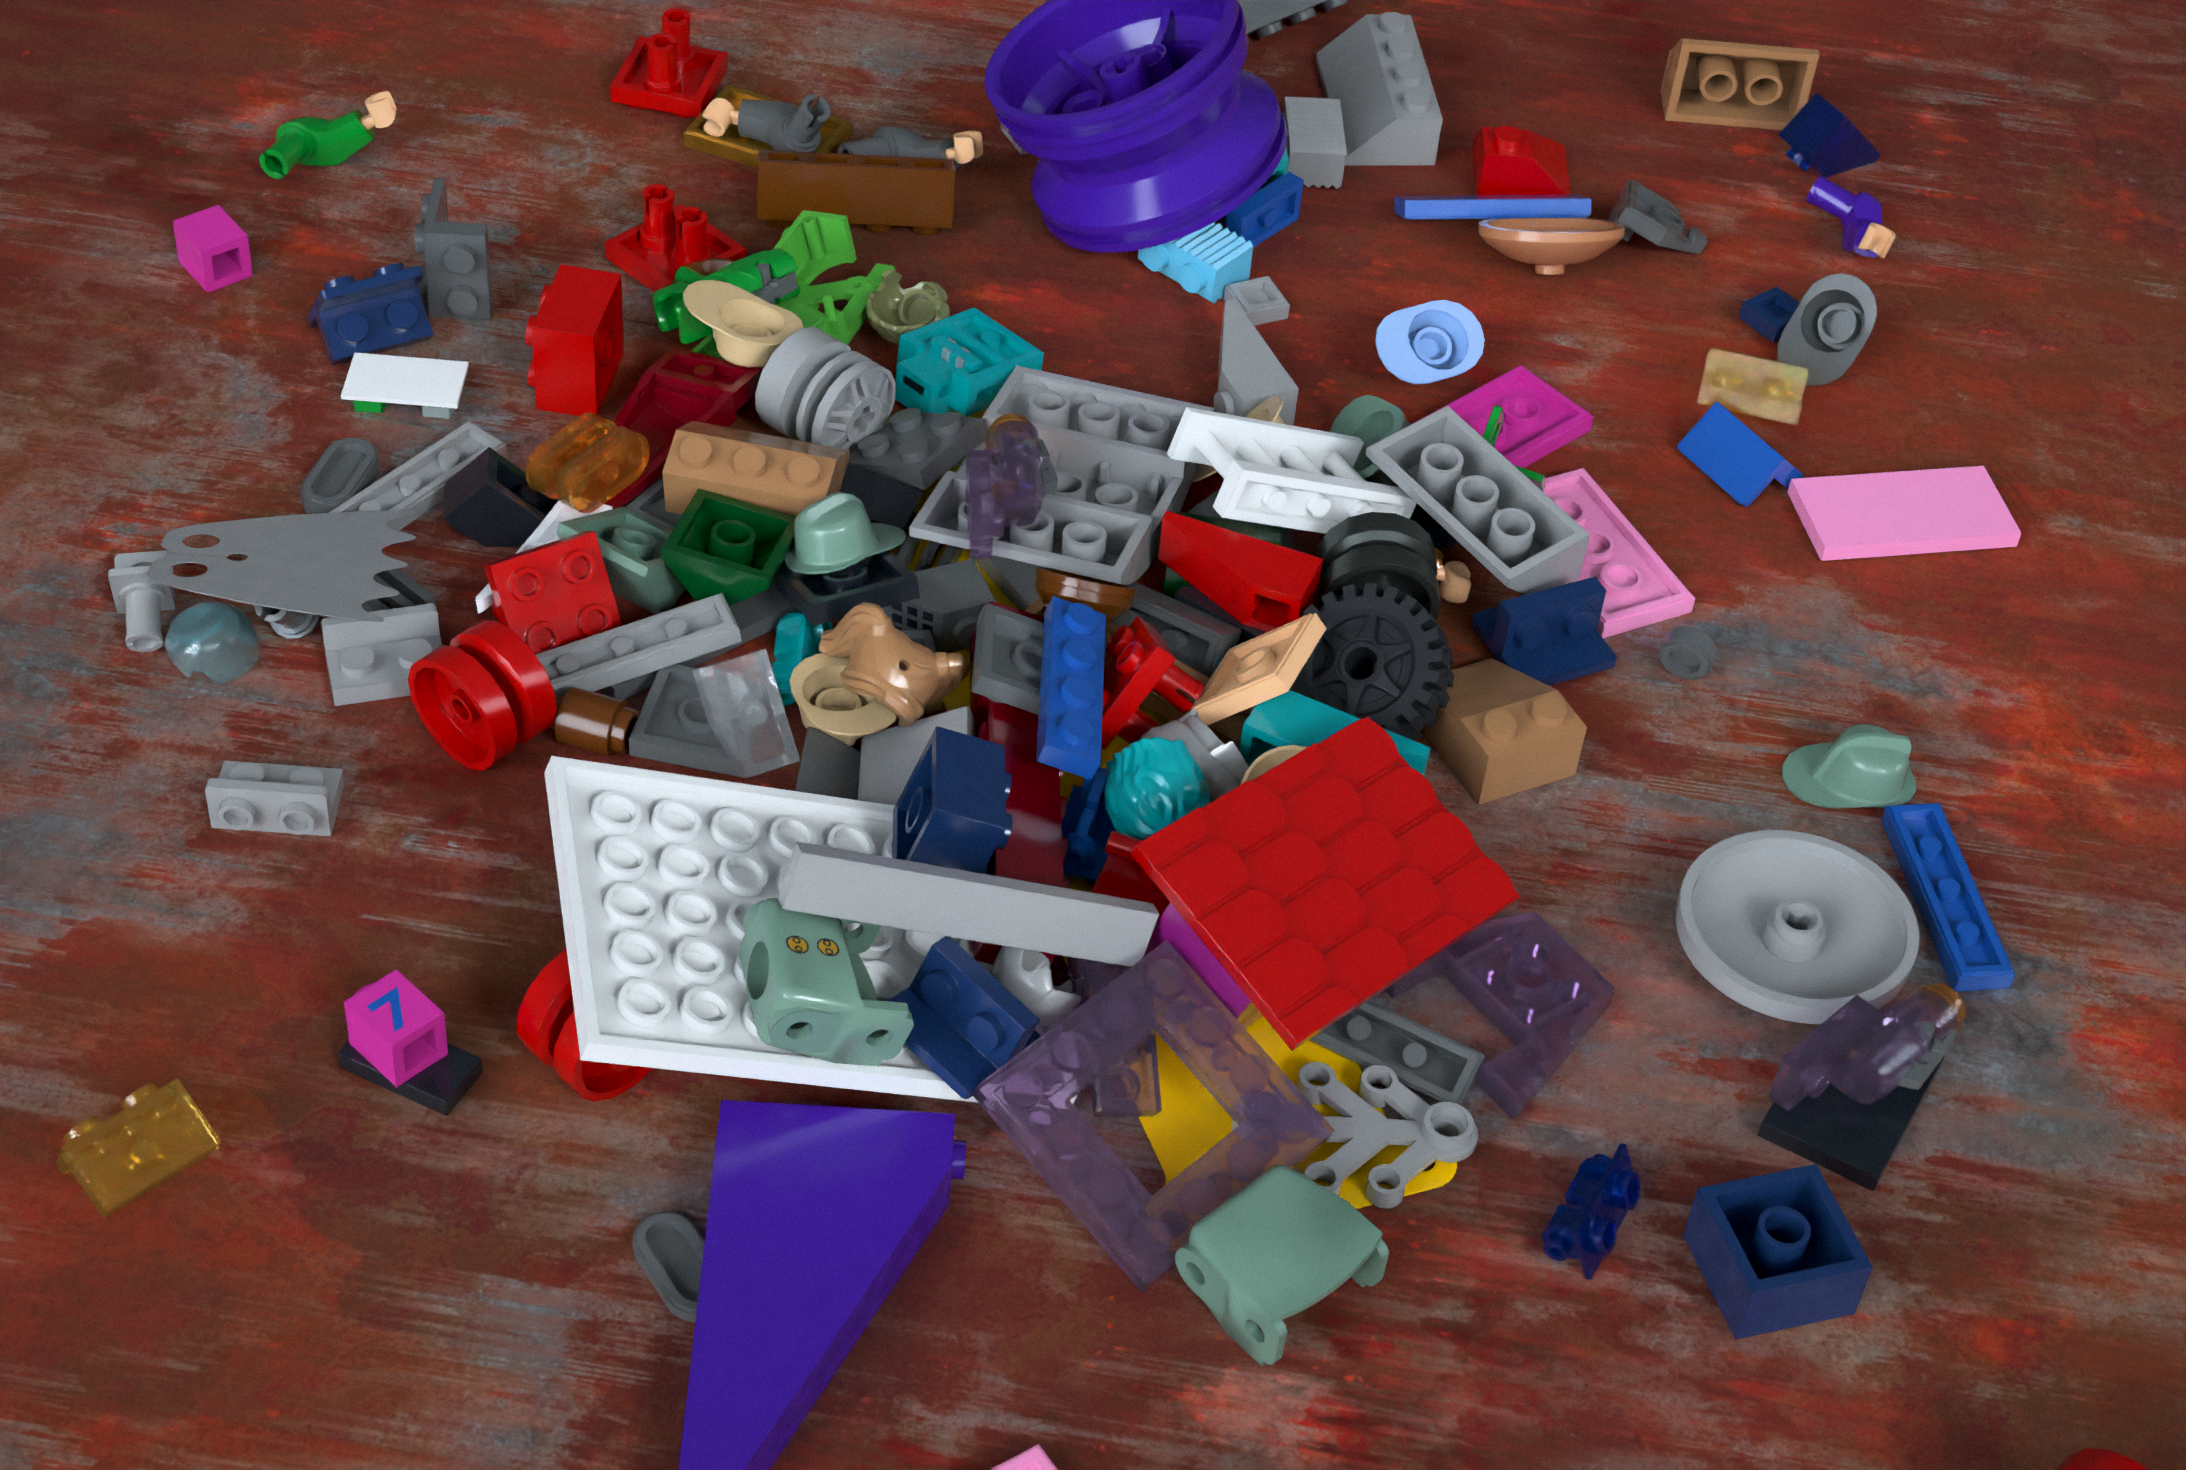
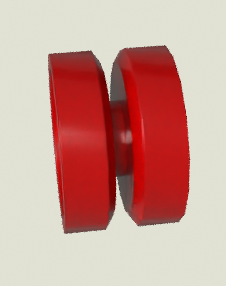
(482, 694)
(550, 1033)

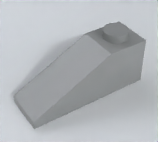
(1249, 369)

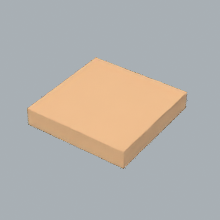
(1259, 669)

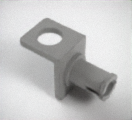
(140, 598)

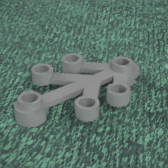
(1433, 1132)

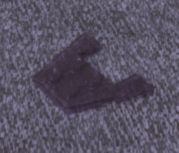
(1530, 990)

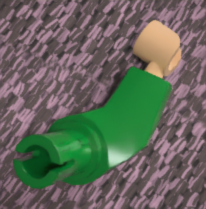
(326, 141)

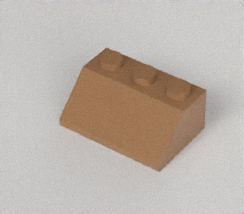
(1736, 83)
(750, 468)

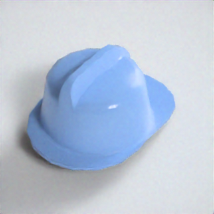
(1430, 342)

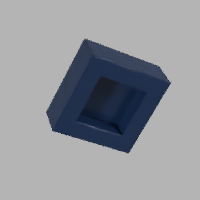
(1769, 312)

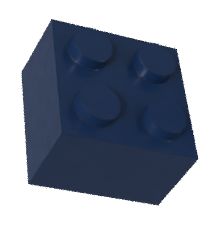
(954, 804)
(1776, 1251)

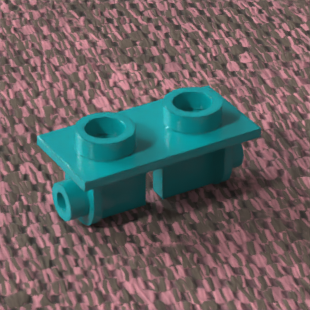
(793, 643)

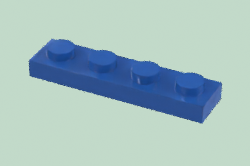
(1071, 688)

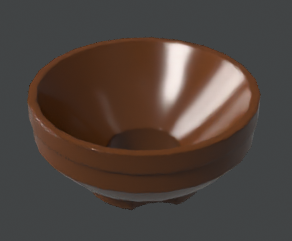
(1098, 594)

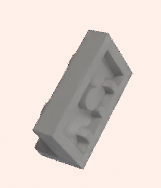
(375, 658)
(275, 798)

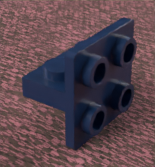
(371, 313)
(1549, 632)
(964, 1018)

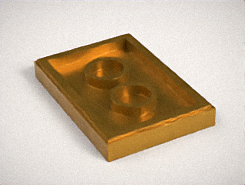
(745, 149)

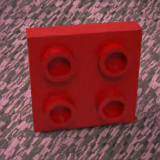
(669, 72)
(668, 240)
(554, 592)
(1132, 668)

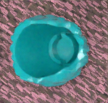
(1153, 786)

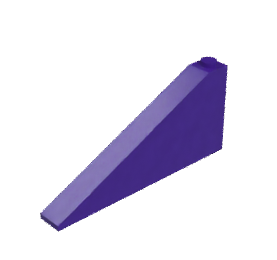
(799, 1253)

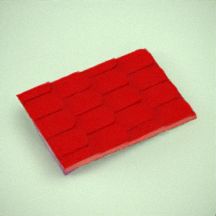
(1319, 883)

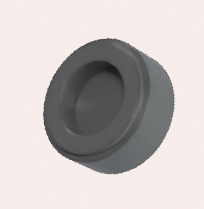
(1688, 653)

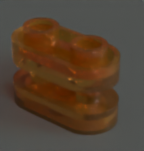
(587, 462)

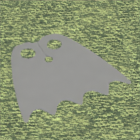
(293, 561)

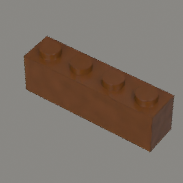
(862, 187)

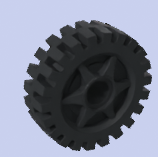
(1409, 651)

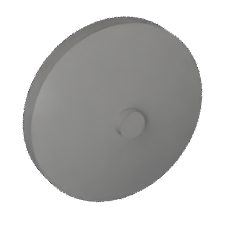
(1796, 925)

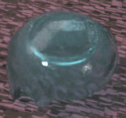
(212, 640)

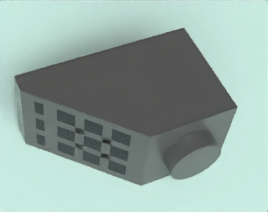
(947, 604)

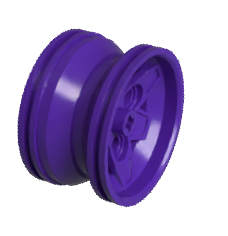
(1136, 117)

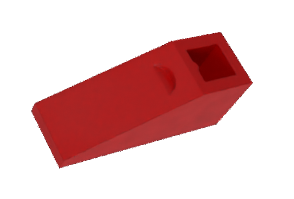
(1243, 575)

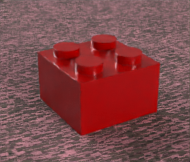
(576, 340)

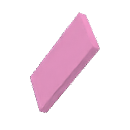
(1903, 513)
(1635, 577)

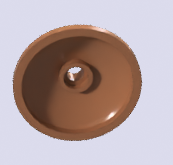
(1551, 241)

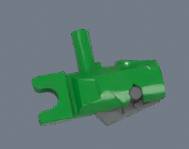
(763, 274)

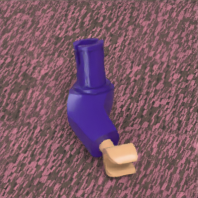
(1860, 217)

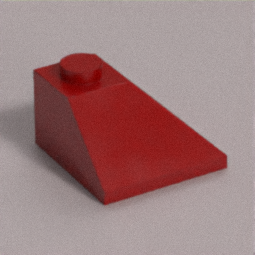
(1518, 163)

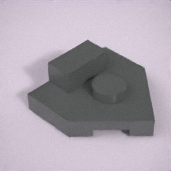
(1655, 219)

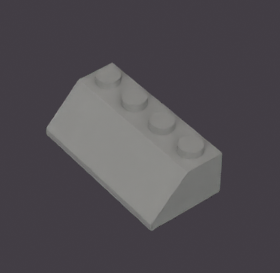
(1383, 92)
(1484, 502)

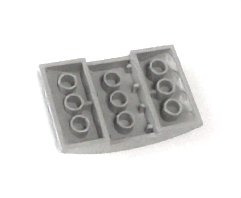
(1109, 470)

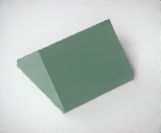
(631, 556)

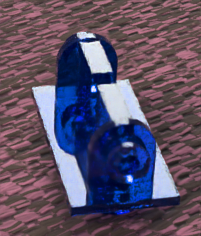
(1604, 1194)

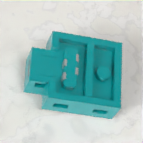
(959, 363)

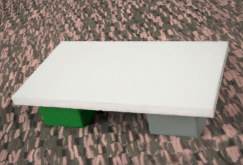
(386, 379)

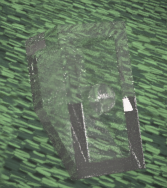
(747, 712)

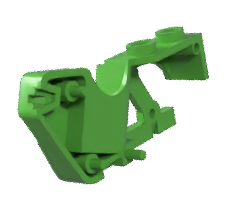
(817, 244)

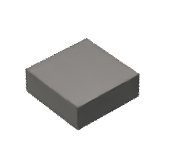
(1259, 300)

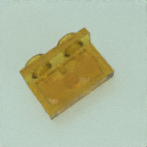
(1753, 385)
(137, 1147)

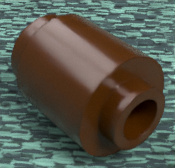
(594, 722)

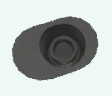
(1829, 327)

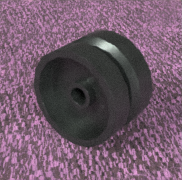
(1380, 551)

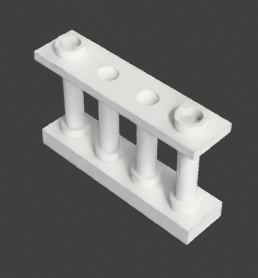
(1282, 472)

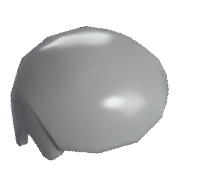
(1030, 981)

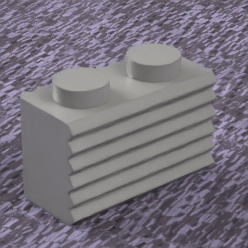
(1315, 140)

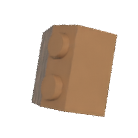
(1505, 731)

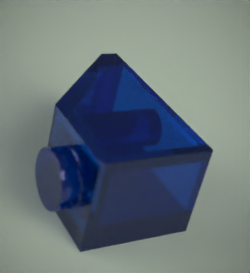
(1826, 140)

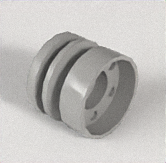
(824, 391)

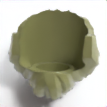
(901, 310)

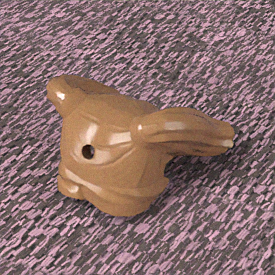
(891, 665)

